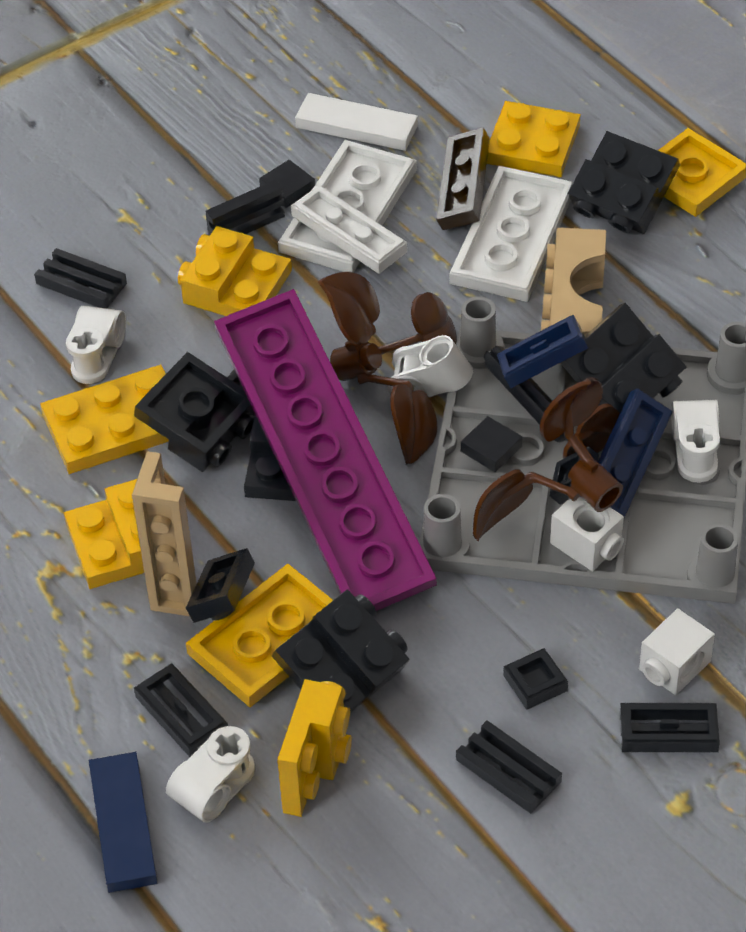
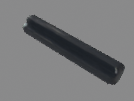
(526, 393)

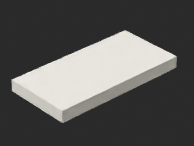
(362, 178)
(511, 239)

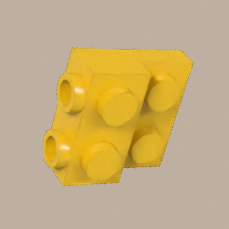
(231, 273)
(107, 537)
(313, 743)

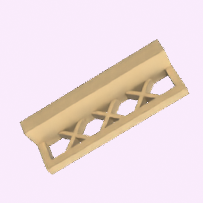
(163, 538)

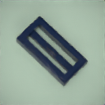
(542, 351)

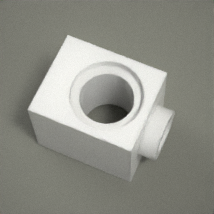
(586, 533)
(676, 652)

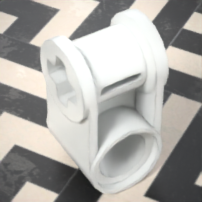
(94, 342)
(432, 366)
(696, 438)
(213, 774)

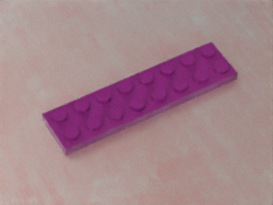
(324, 452)

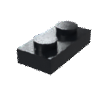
(220, 586)

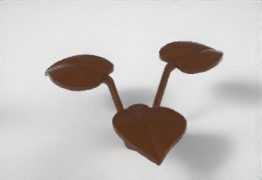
(355, 311)
(588, 477)

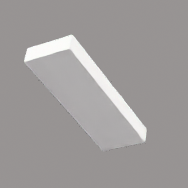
(356, 121)
(349, 229)

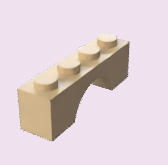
(575, 268)

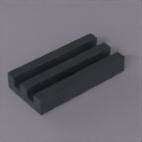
(248, 210)
(85, 274)
(166, 720)
(669, 733)
(513, 760)

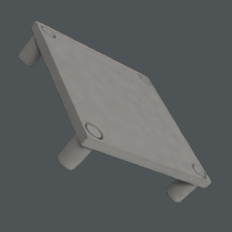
(676, 533)

